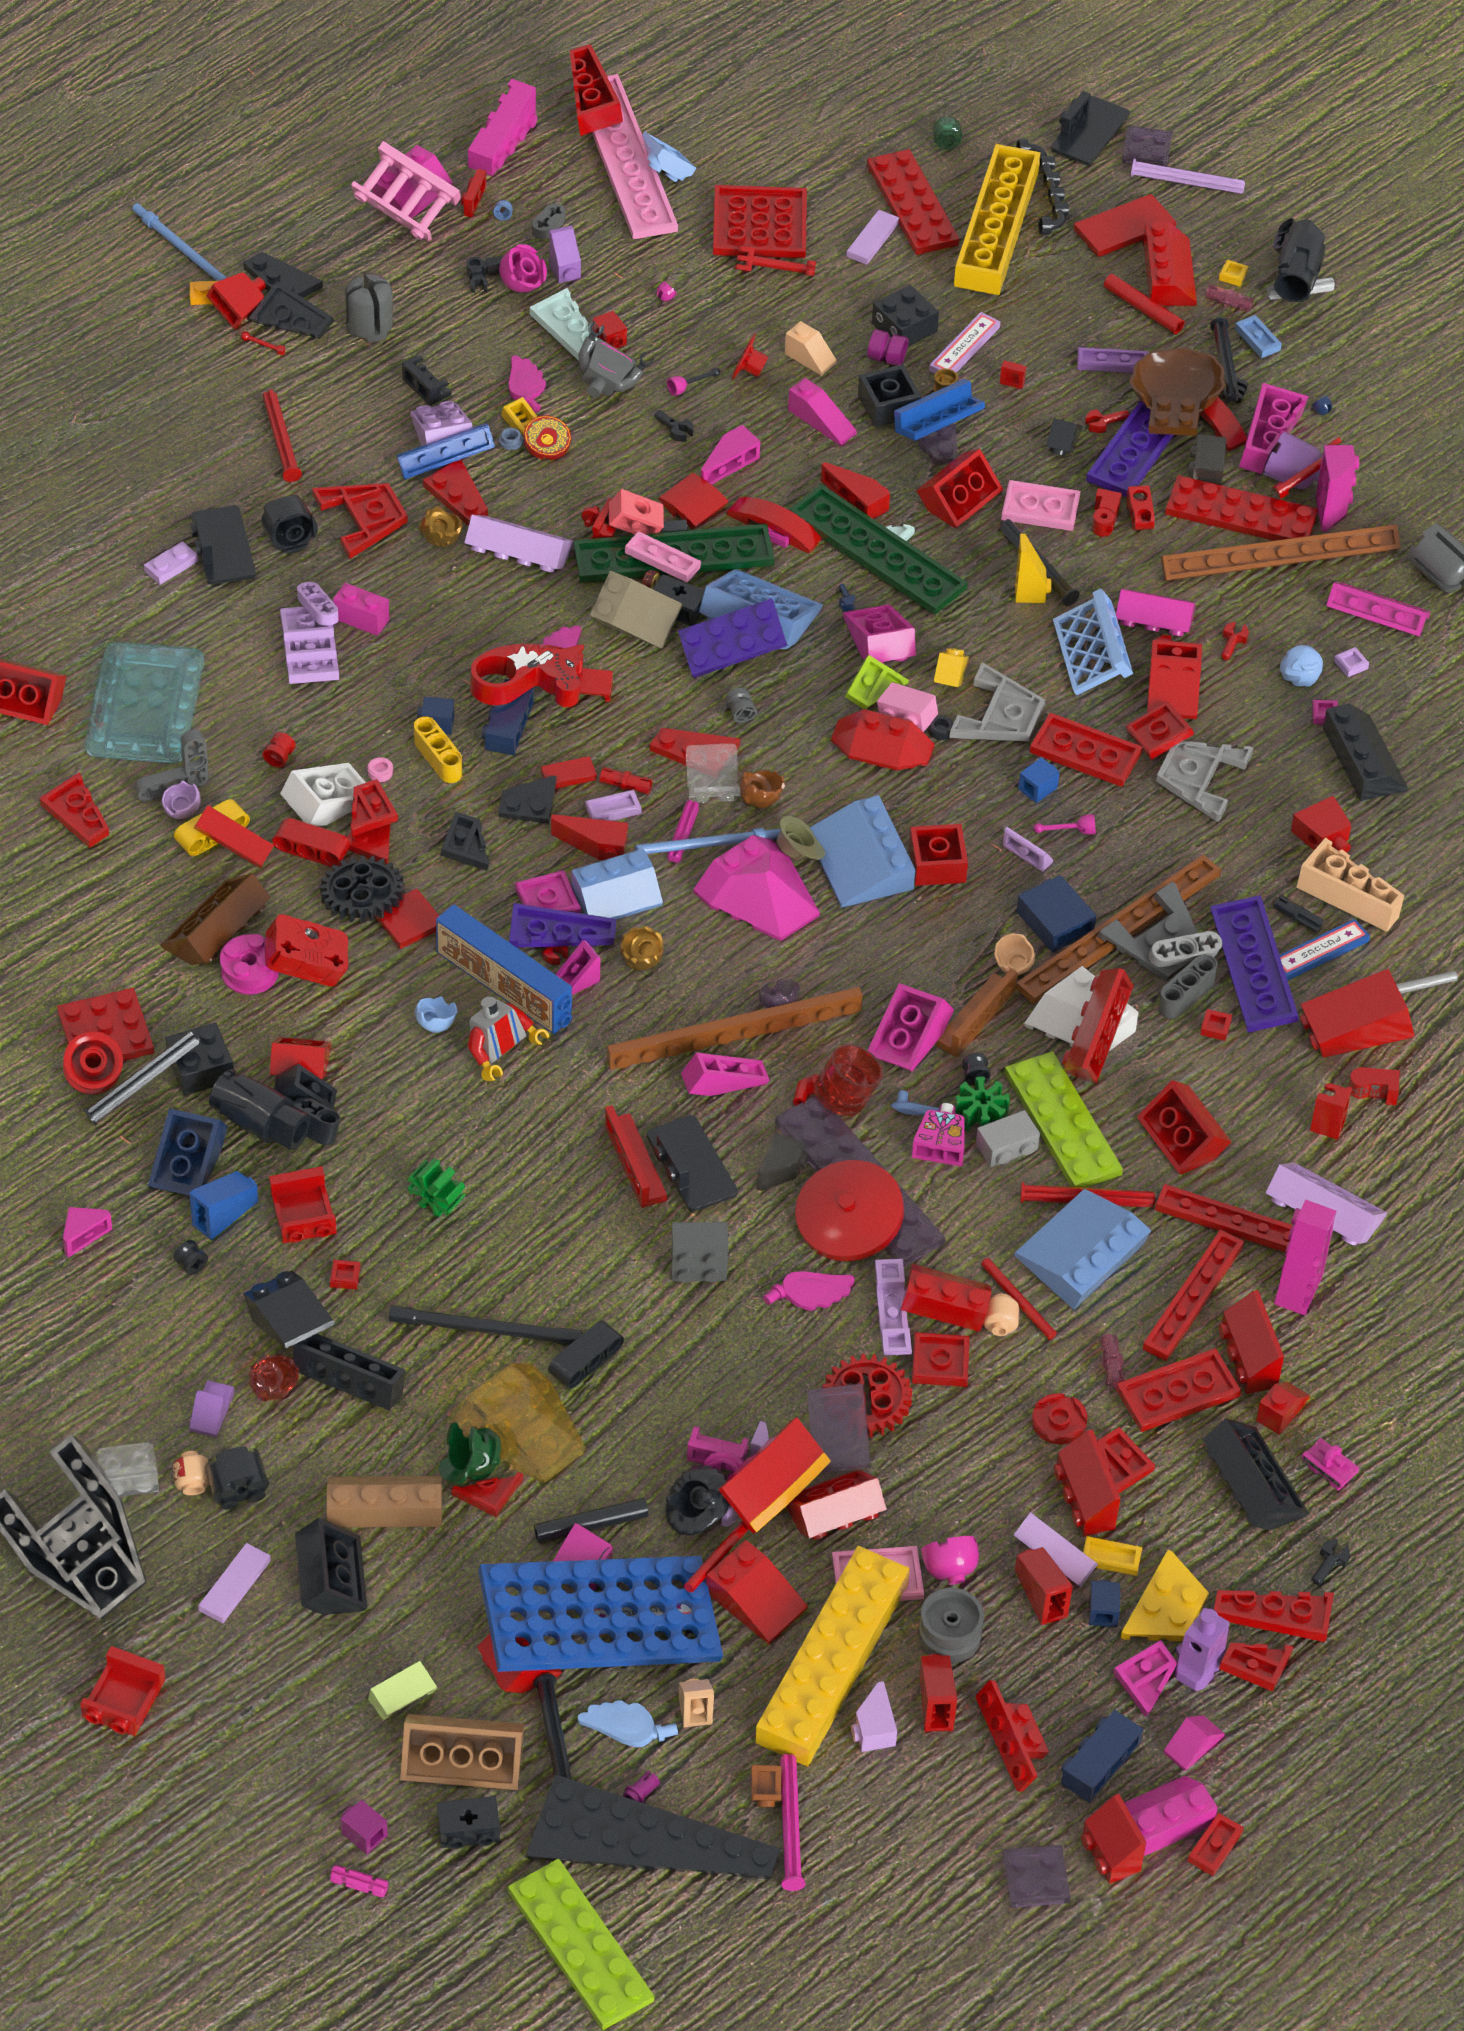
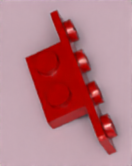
(1013, 1733)

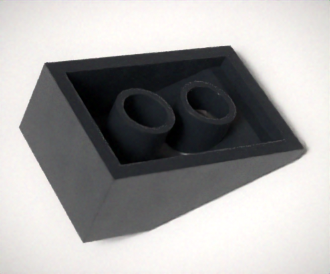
(287, 1309)

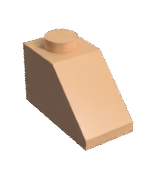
(809, 348)
(696, 1702)

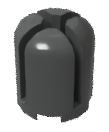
(369, 307)
(1440, 558)

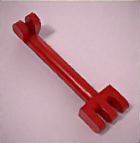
(808, 269)
(1283, 487)

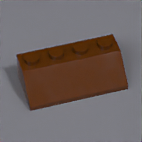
(217, 920)

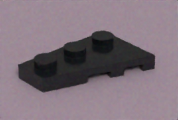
(291, 312)

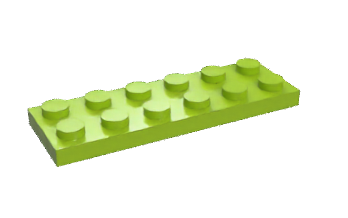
(1063, 1121)
(581, 1944)

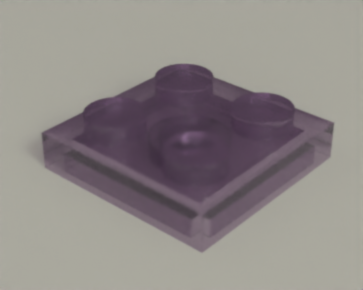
(1147, 146)
(1036, 1876)

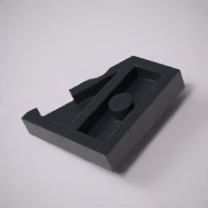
(529, 801)

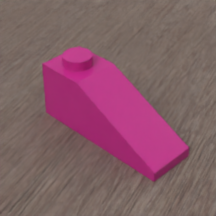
(819, 411)
(732, 453)
(722, 1074)

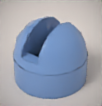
(507, 212)

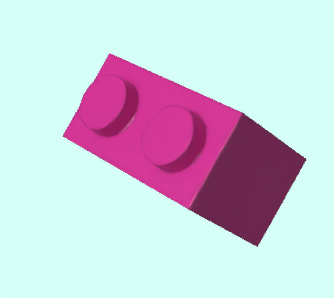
(362, 609)

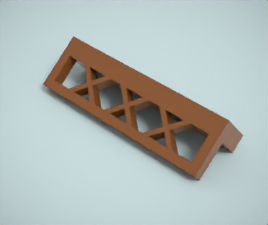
(977, 1013)

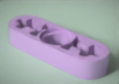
(317, 603)

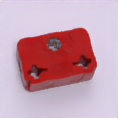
(306, 950)

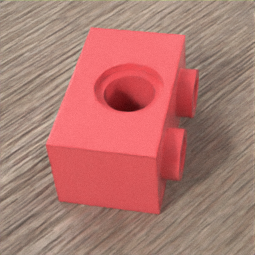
(635, 513)

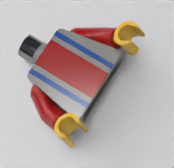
(496, 1031)

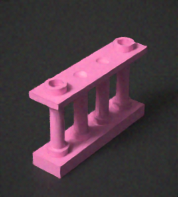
(426, 180)

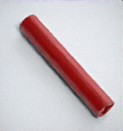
(1144, 304)

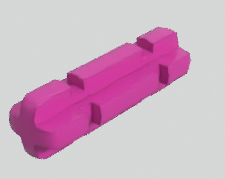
(359, 1881)

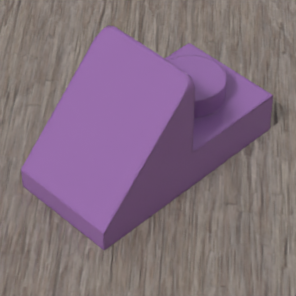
(210, 1408)

